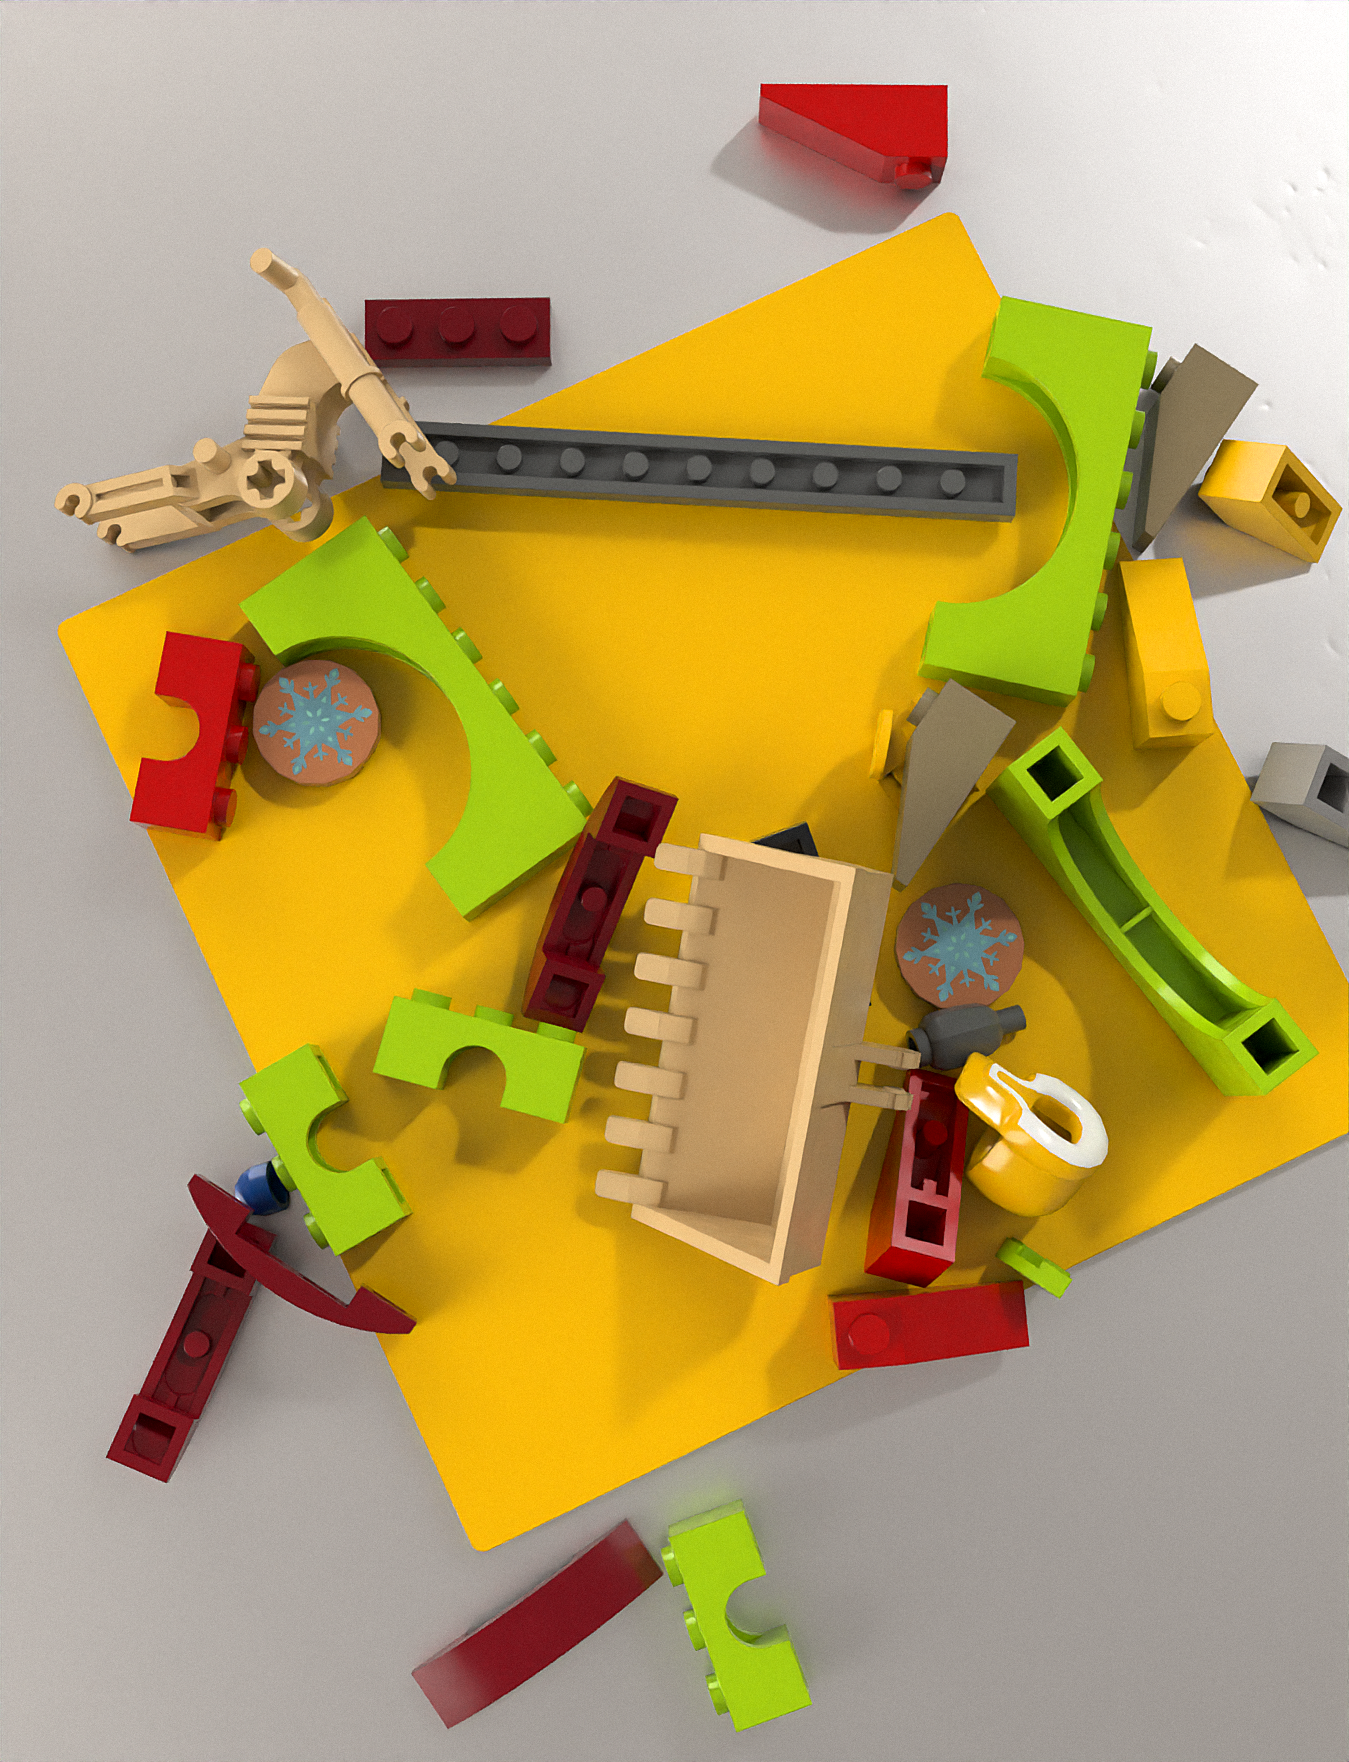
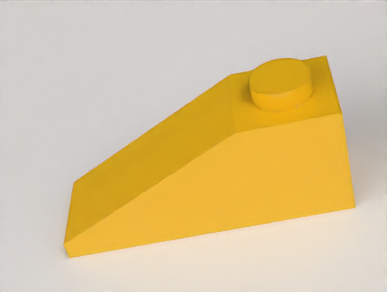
(1163, 656)

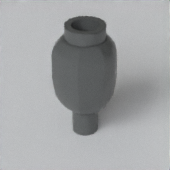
(955, 1032)

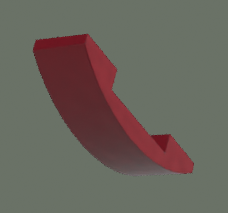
(590, 901)
(227, 1217)
(189, 1360)
(538, 1626)

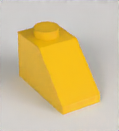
(1270, 497)

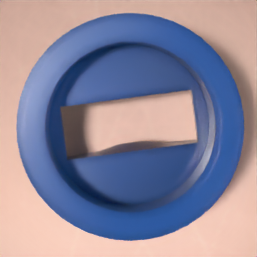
(262, 1190)

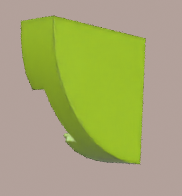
(1034, 1267)

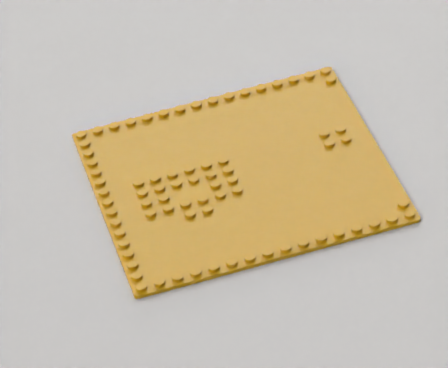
(749, 681)

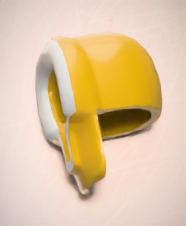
(1037, 1140)

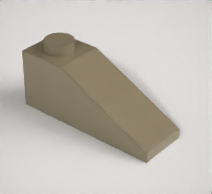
(1182, 431)
(941, 765)

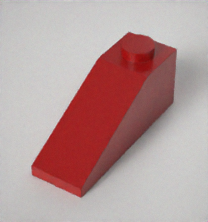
(872, 128)
(920, 1185)
(926, 1323)

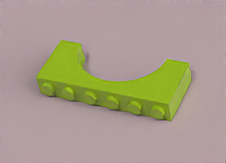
(1086, 385)
(363, 599)
(1230, 1030)

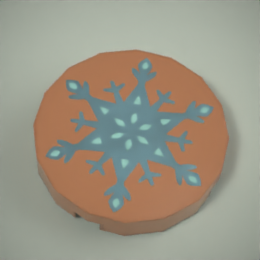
(317, 723)
(959, 946)

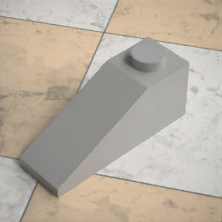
(1307, 788)

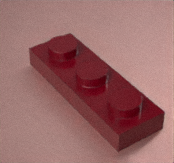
(459, 332)

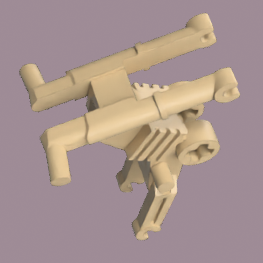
(284, 445)

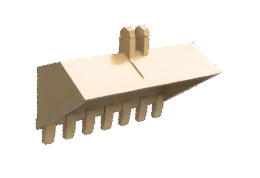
(754, 1052)

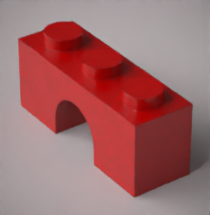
(194, 791)

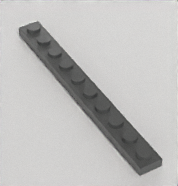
(720, 472)

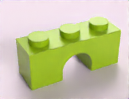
(427, 1037)
(289, 1105)
(754, 1671)

